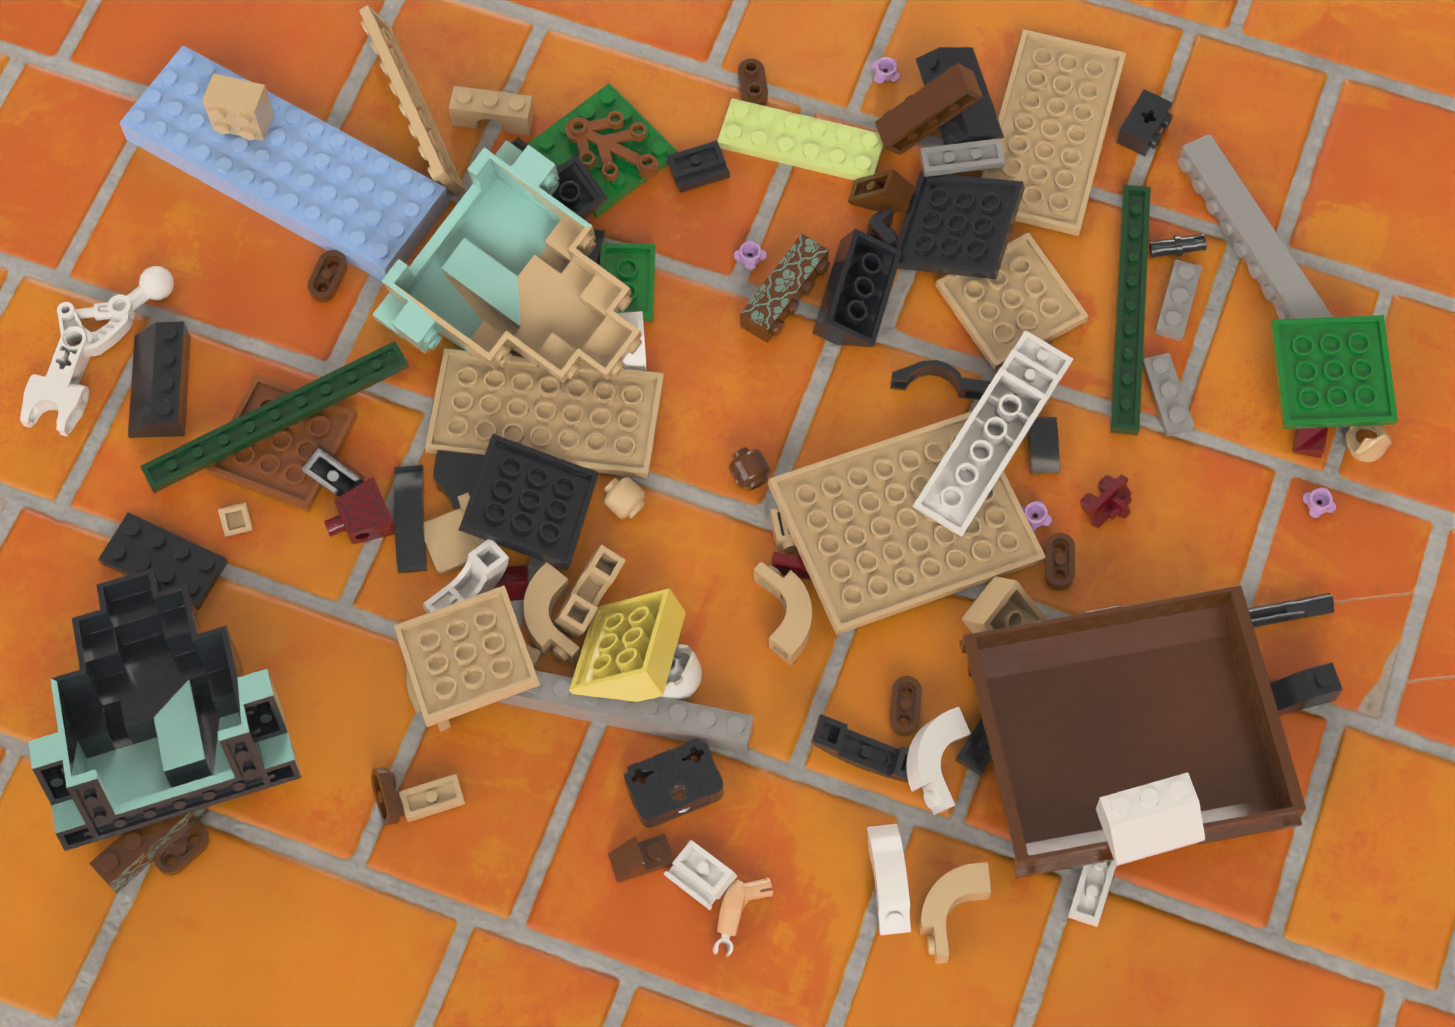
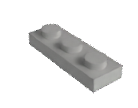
(962, 157)
(1178, 300)
(1167, 394)

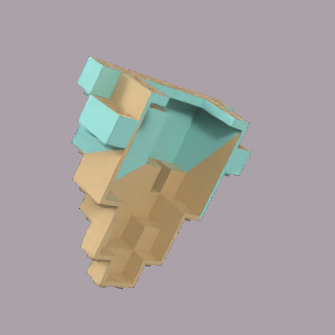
(513, 277)

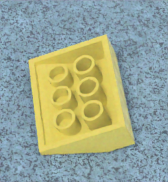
(630, 648)

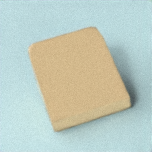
(235, 518)

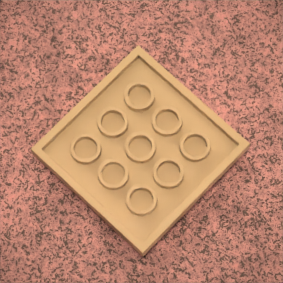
(1023, 298)
(466, 656)

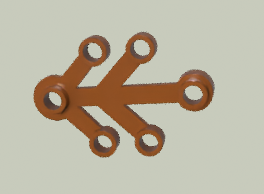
(610, 144)

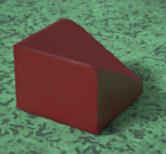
(1310, 441)

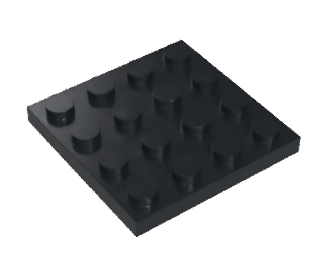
(959, 225)
(529, 501)

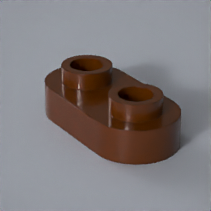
(753, 81)
(327, 278)
(1060, 562)
(905, 706)
(384, 790)
(180, 847)

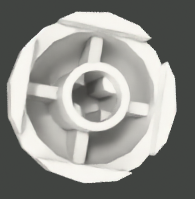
(684, 674)

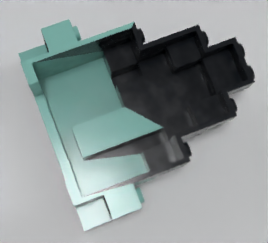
(155, 718)

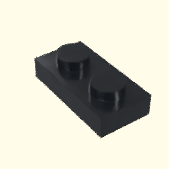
(975, 752)

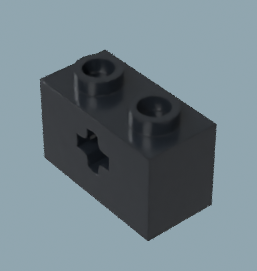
(1145, 122)

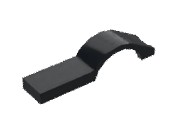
(964, 387)

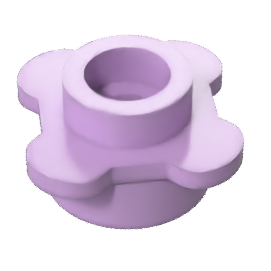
(885, 64)
(753, 248)
(1320, 494)
(1040, 510)

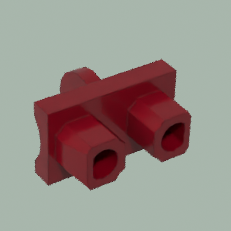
(1110, 503)

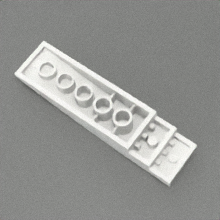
(992, 433)

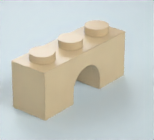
(511, 110)
(588, 591)

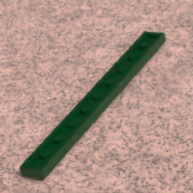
(1130, 310)
(274, 416)

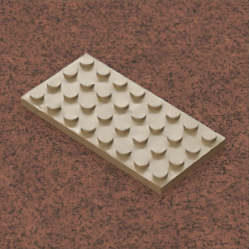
(1056, 126)
(583, 421)

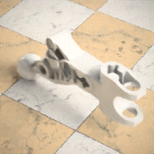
(61, 386)

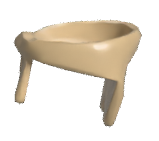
(1369, 449)

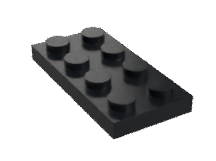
(176, 561)

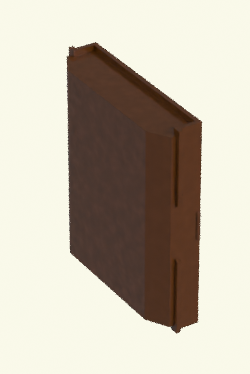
(1124, 703)

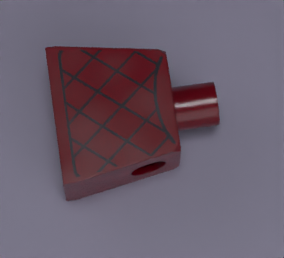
(362, 514)

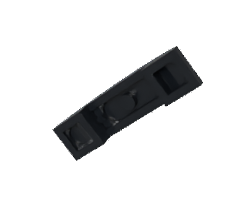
(409, 519)
(859, 749)

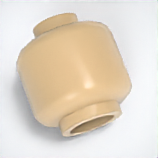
(624, 497)

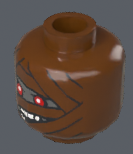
(749, 468)

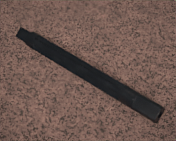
(1292, 609)

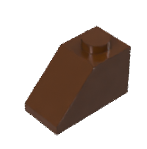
(882, 192)

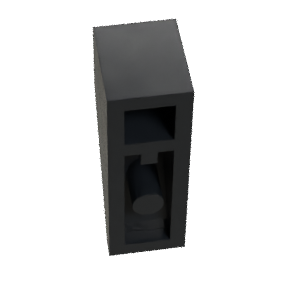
(1306, 689)

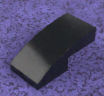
(1044, 446)

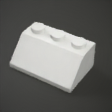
(1151, 819)

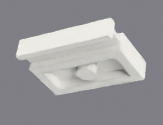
(700, 874)

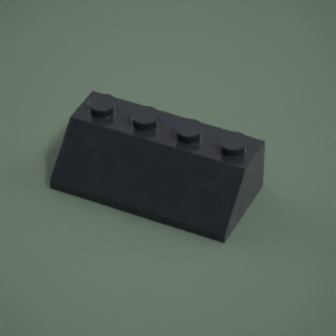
(980, 119)
(857, 291)
(160, 381)

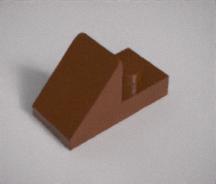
(640, 858)

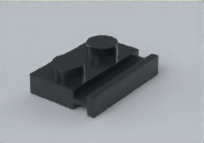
(698, 166)

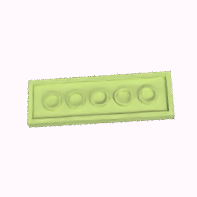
(800, 140)

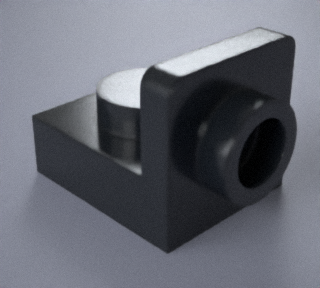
(880, 227)

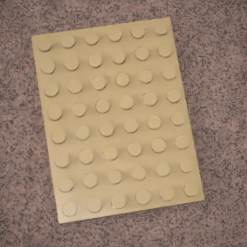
(879, 553)

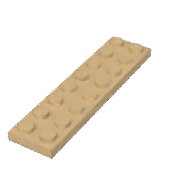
(412, 101)

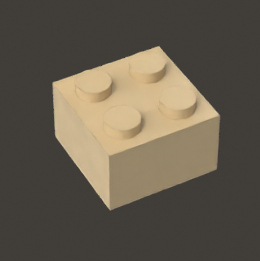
(238, 107)

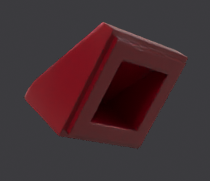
(515, 581)

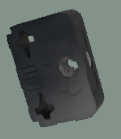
(670, 774)

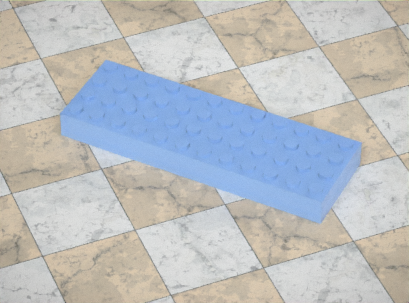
(299, 176)

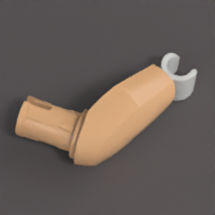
(733, 905)

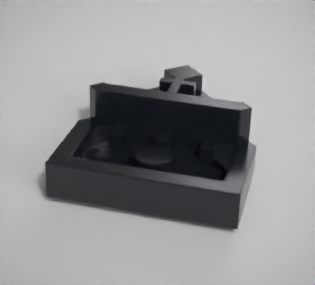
(456, 473)

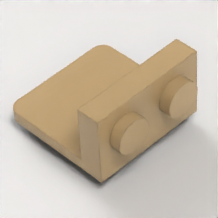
(446, 543)

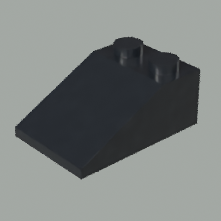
(578, 188)

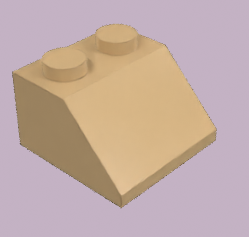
(1001, 606)

